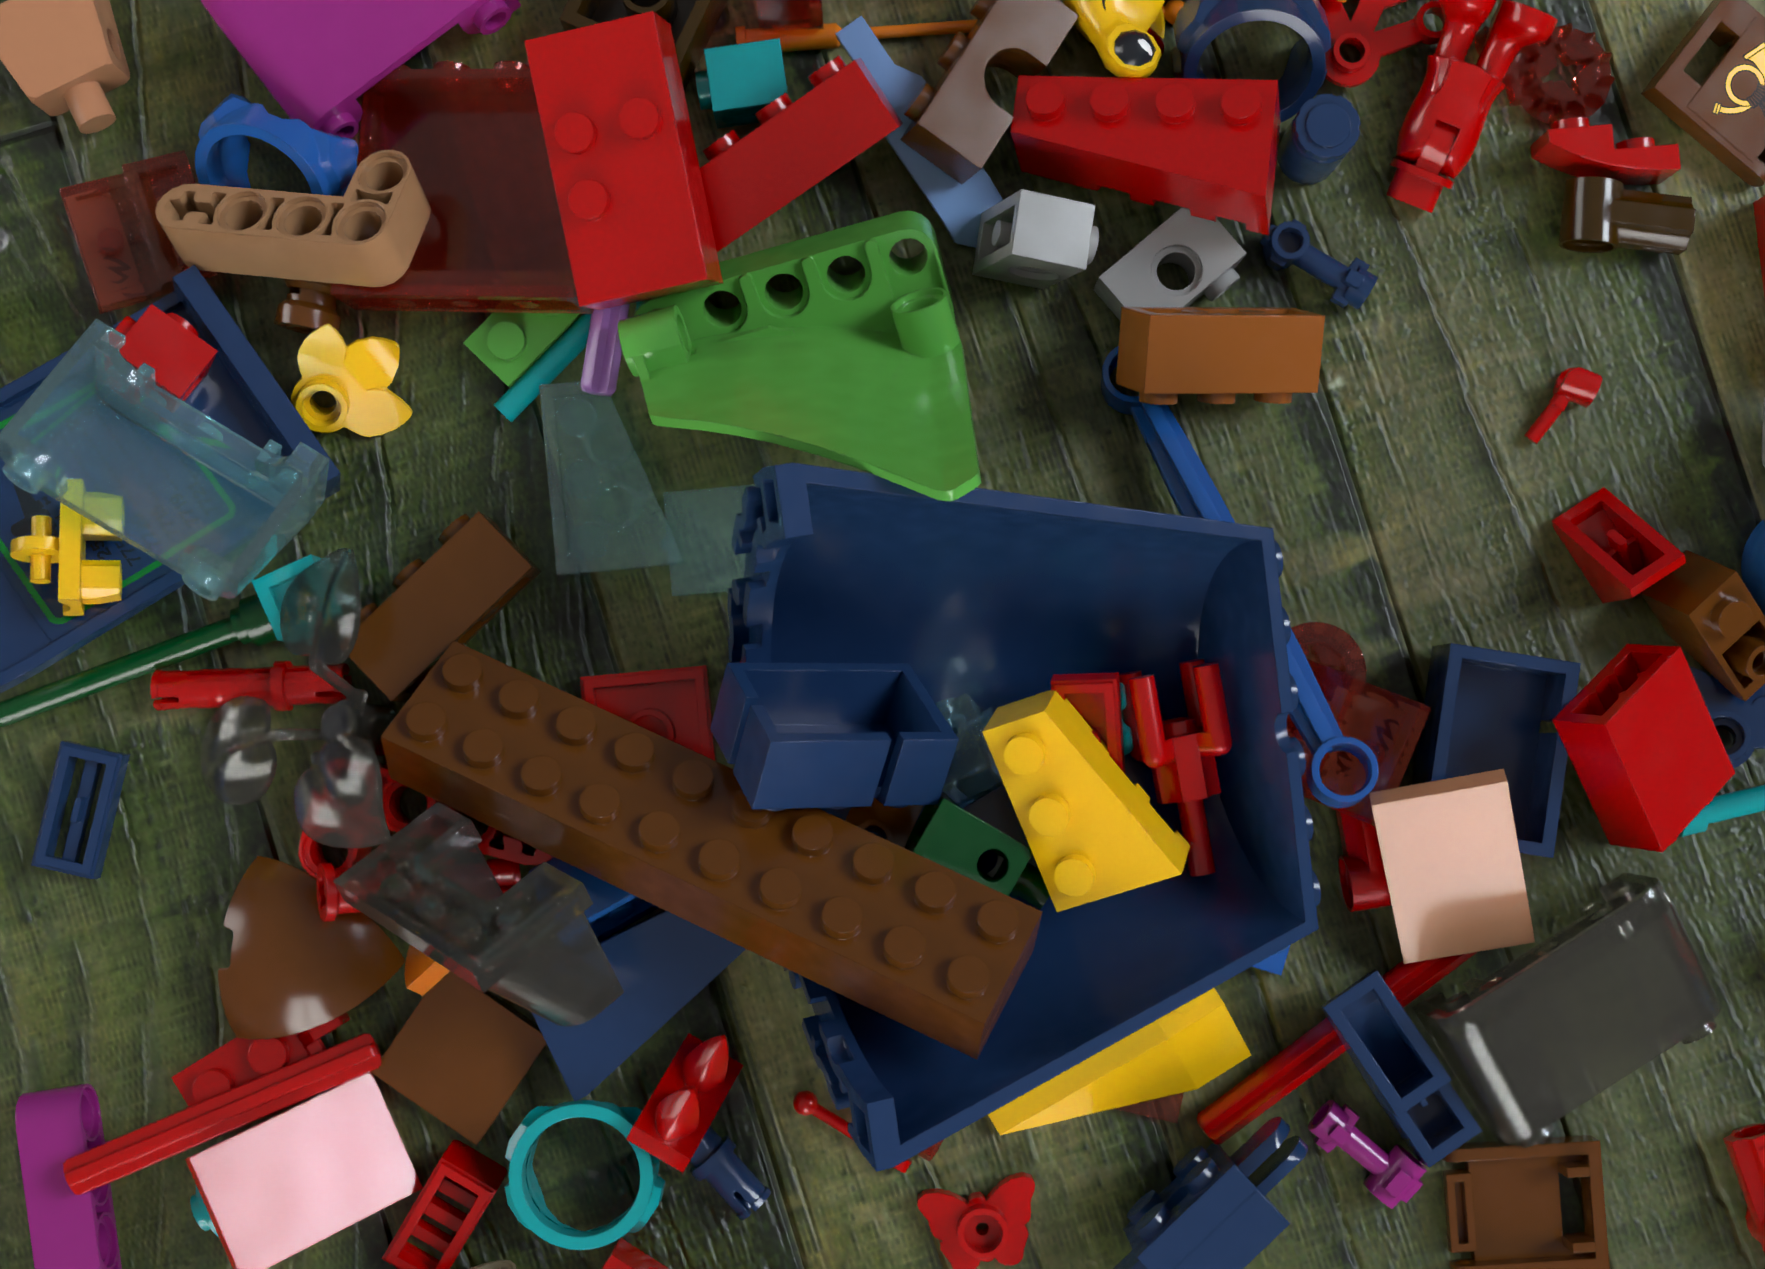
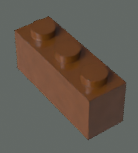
(440, 603)

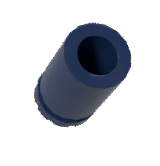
(1318, 139)

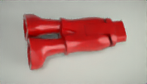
(1457, 95)

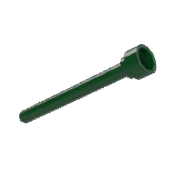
(245, 624)

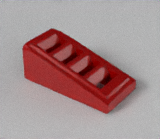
(462, 1176)

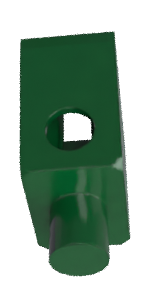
(959, 838)

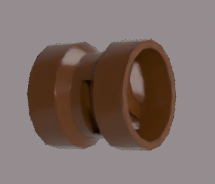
(307, 307)

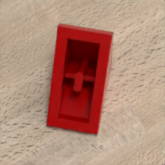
(1615, 547)

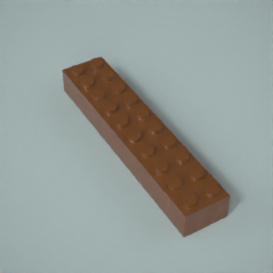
(686, 840)

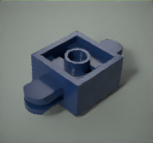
(1216, 1205)

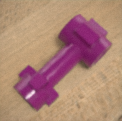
(1393, 1174)

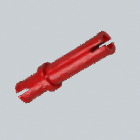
(277, 685)

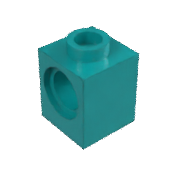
(741, 81)

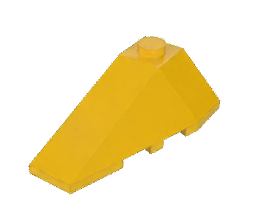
(1152, 1063)

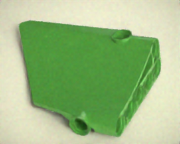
(834, 369)

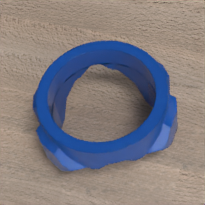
(224, 150)

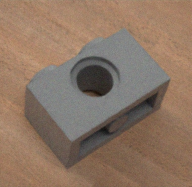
(1035, 239)
(1195, 244)

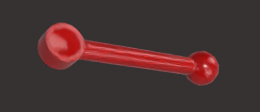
(806, 1103)

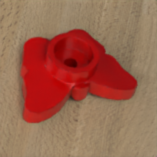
(1003, 1210)

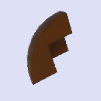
(290, 965)

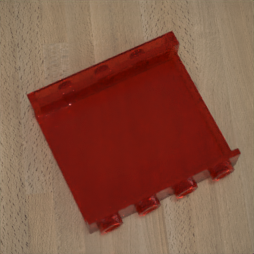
(490, 191)

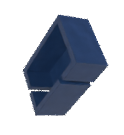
(1489, 719)
(832, 735)

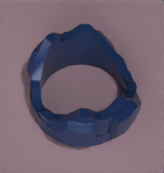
(1306, 69)

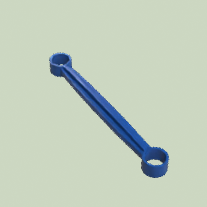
(1199, 498)

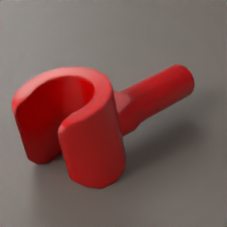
(1571, 385)

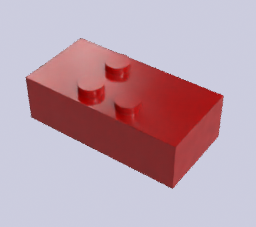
(623, 161)

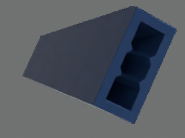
(660, 971)

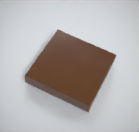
(462, 1056)

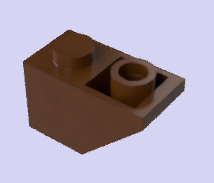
(1714, 621)

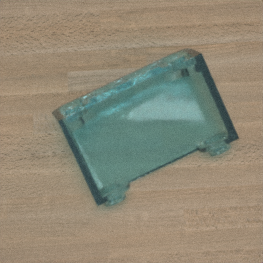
(159, 468)

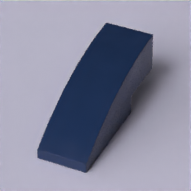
(1400, 1069)

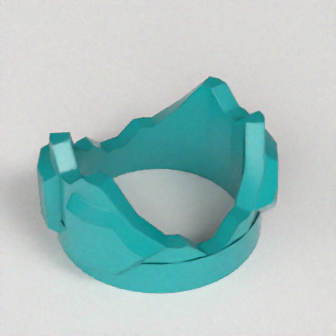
(525, 1194)

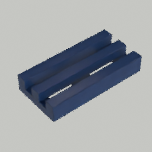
(104, 814)

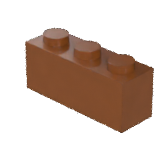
(1219, 353)

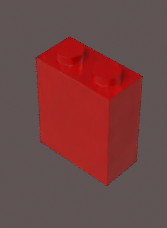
(1644, 746)

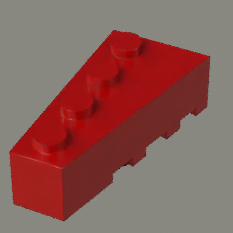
(1157, 139)

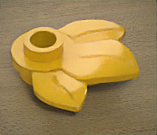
(357, 380)

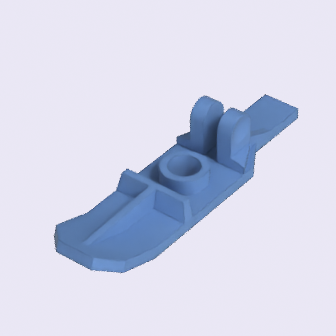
(955, 203)

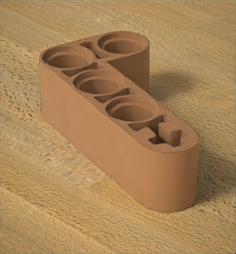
(304, 236)

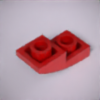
(1590, 151)

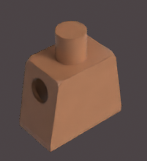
(65, 56)

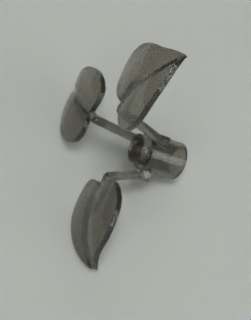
(343, 793)

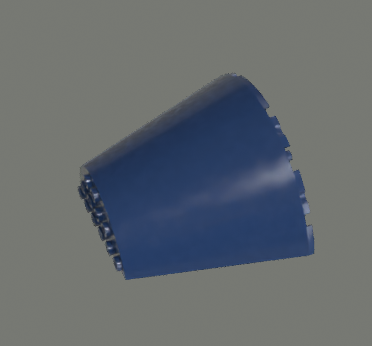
(991, 606)

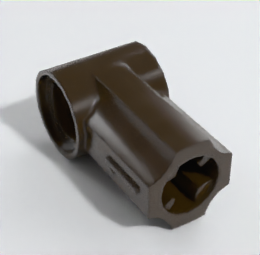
(1605, 217)

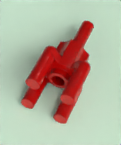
(1182, 748)

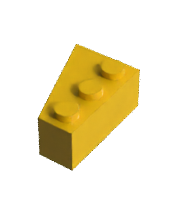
(1077, 806)

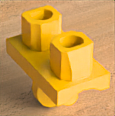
(78, 579)

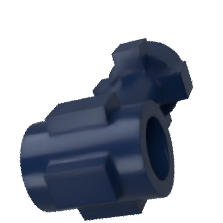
(1290, 245)

